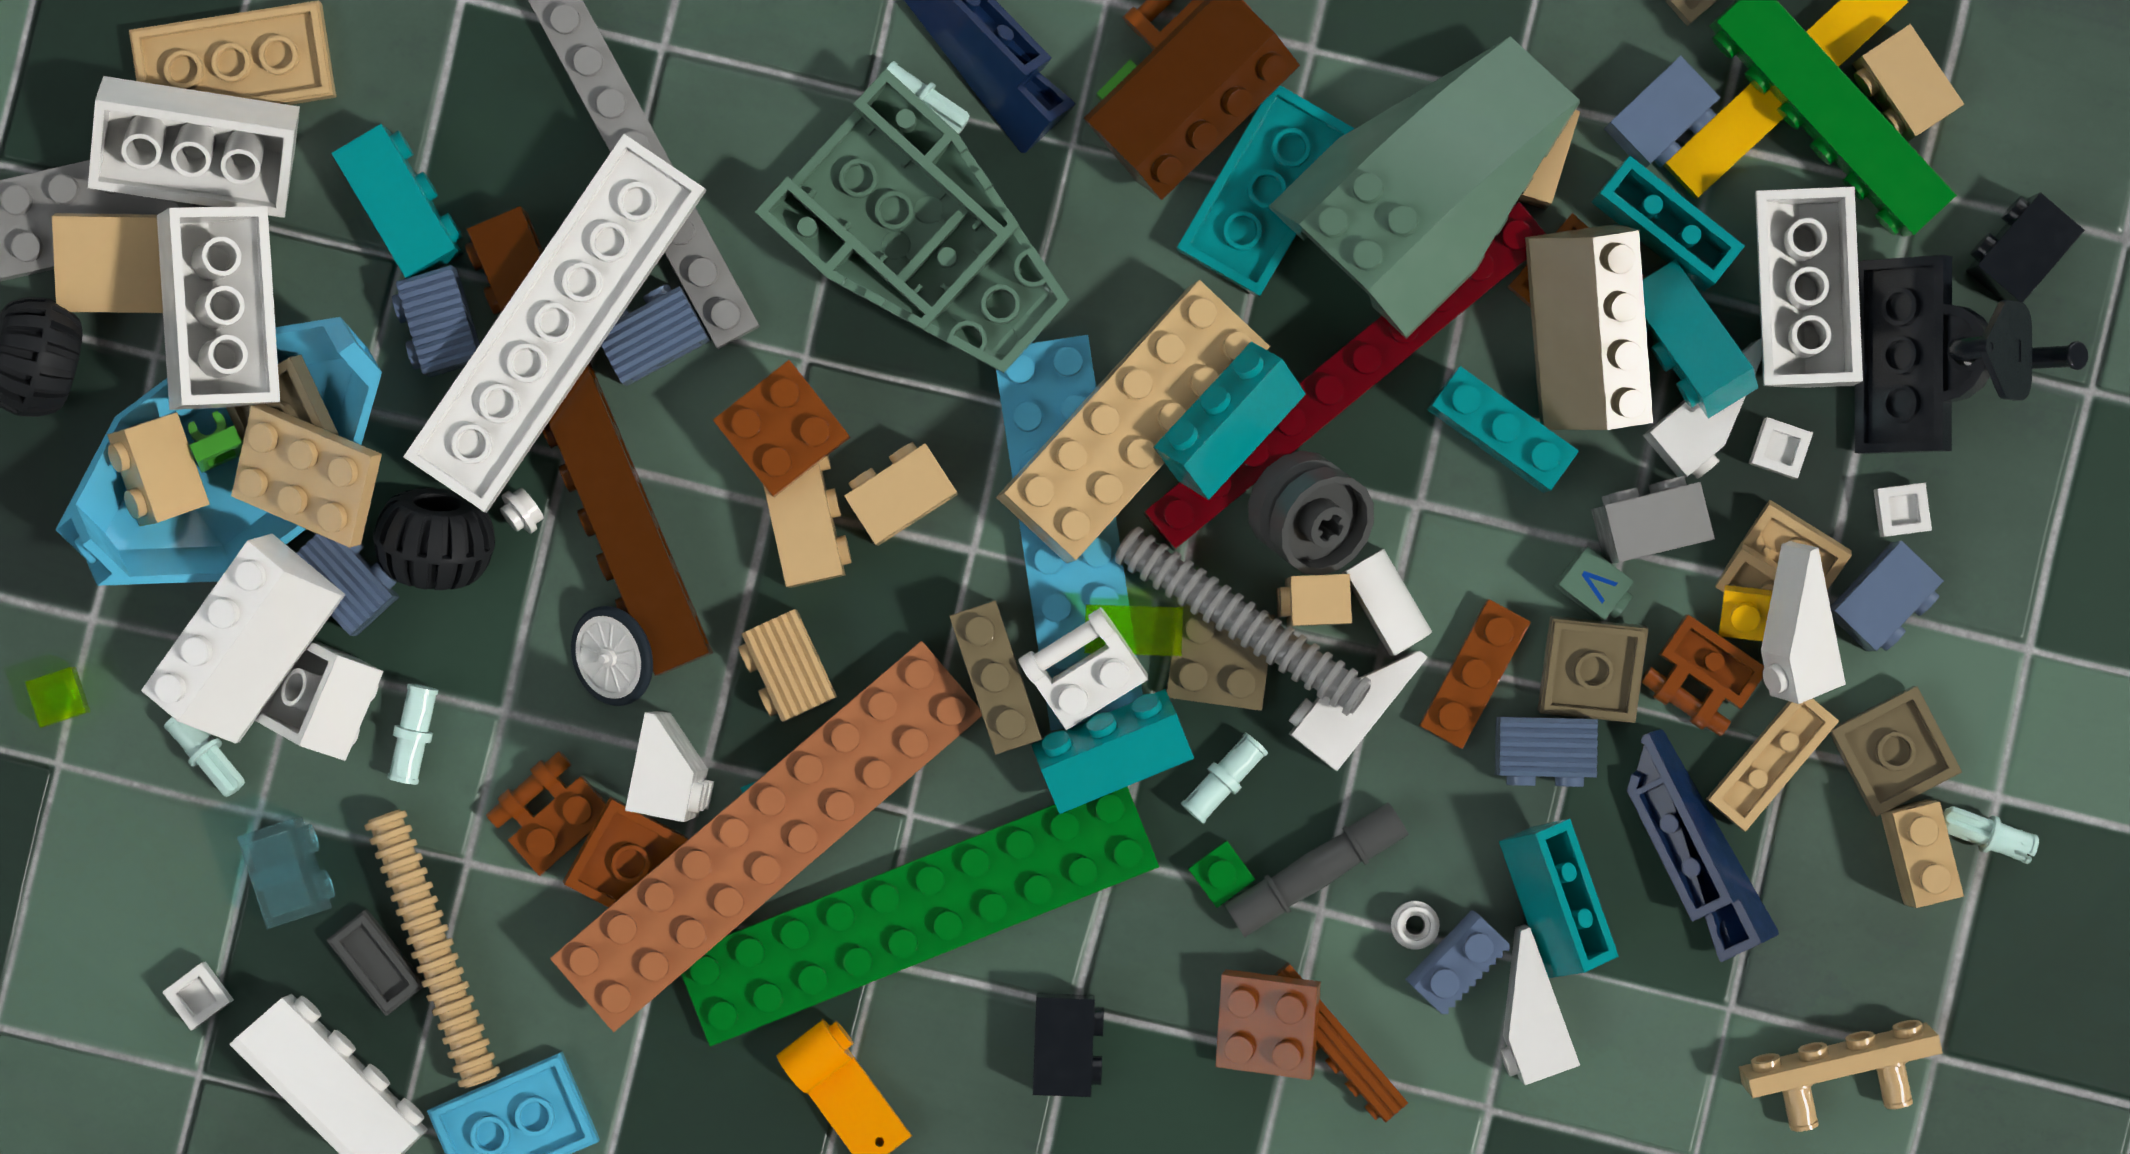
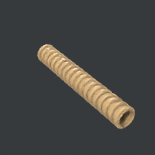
(432, 948)

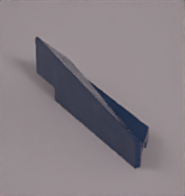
(998, 65)

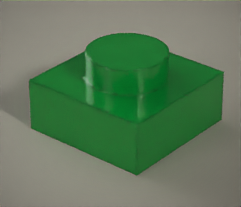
(1221, 873)

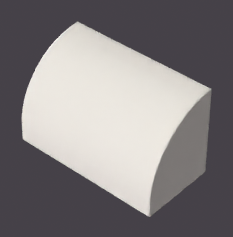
(1387, 603)

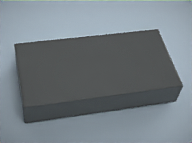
(376, 962)

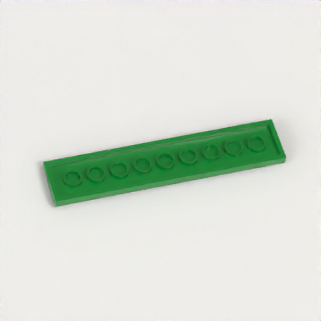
(916, 913)

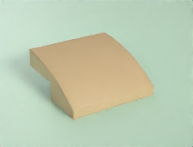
(1758, 554)

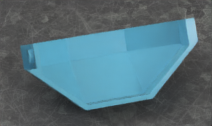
(207, 540)

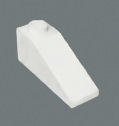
(1689, 438)
(1799, 633)
(1334, 735)
(1533, 1021)

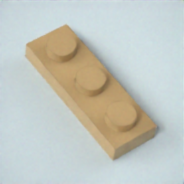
(1771, 761)

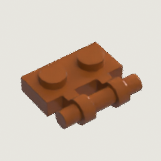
(1713, 663)
(558, 825)

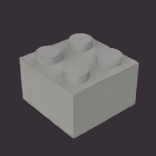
(1653, 523)

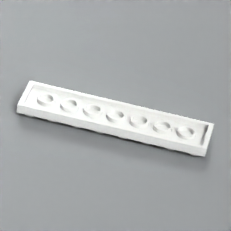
(555, 323)

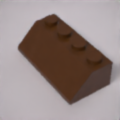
(1191, 93)

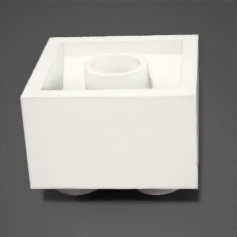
(323, 700)

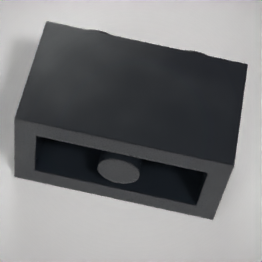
(2024, 248)
(1065, 1045)

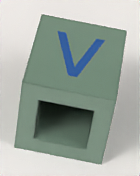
(1595, 585)

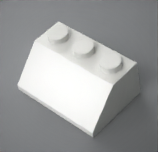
(667, 772)

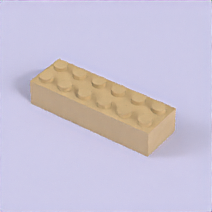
(1109, 440)

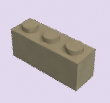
(995, 677)

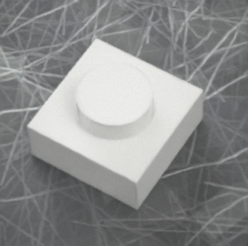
(1780, 448)
(1902, 509)
(198, 995)

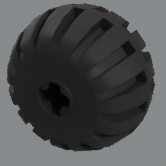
(37, 356)
(433, 539)

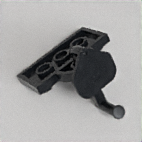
(1918, 349)

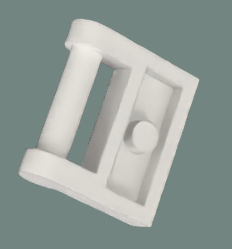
(1091, 681)

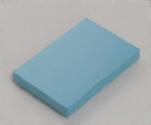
(518, 1114)

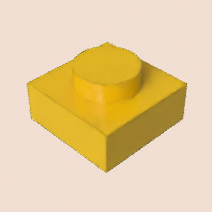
(1744, 612)

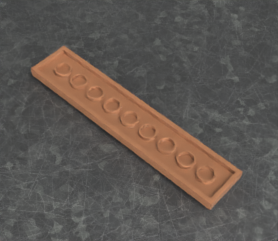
(766, 836)

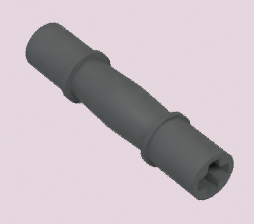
(1316, 869)

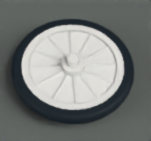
(612, 655)

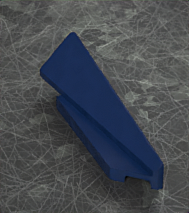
(1696, 851)

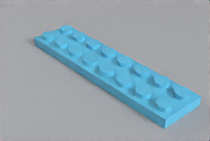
(1035, 401)

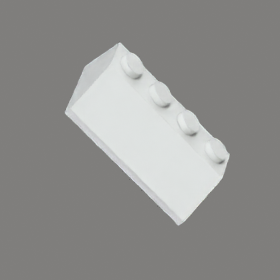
(192, 146)
(1809, 287)
(218, 307)
(243, 640)
(327, 1082)

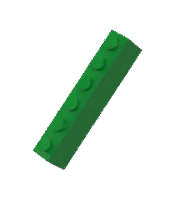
(1833, 113)

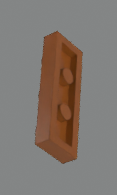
(1474, 673)

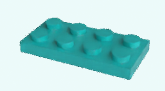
(1235, 226)

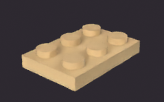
(306, 475)

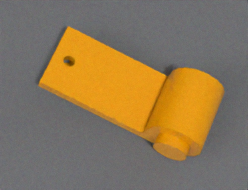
(842, 1090)

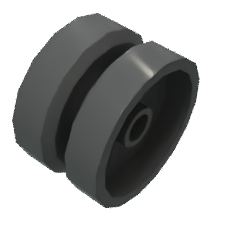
(1310, 513)

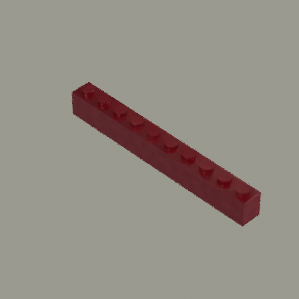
(1341, 383)

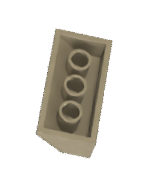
(1589, 328)

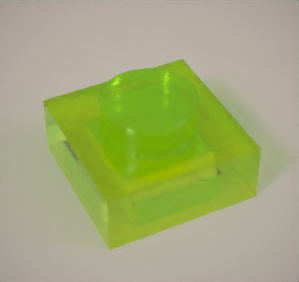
(57, 697)

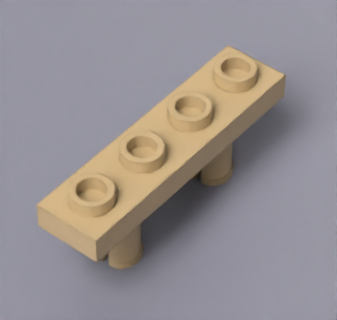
(1819, 1063)

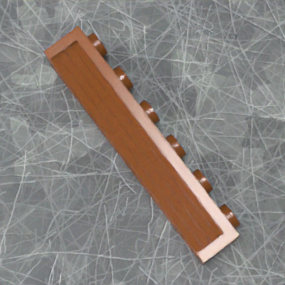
(1352, 1060)

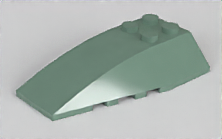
(1430, 181)
(917, 228)

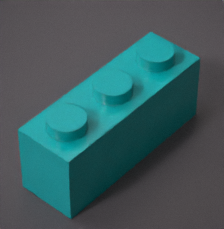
(399, 201)
(1668, 223)
(1694, 342)
(1230, 420)
(1502, 430)
(1112, 751)
(1558, 898)

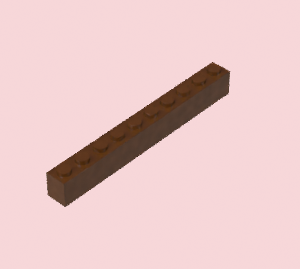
(600, 470)

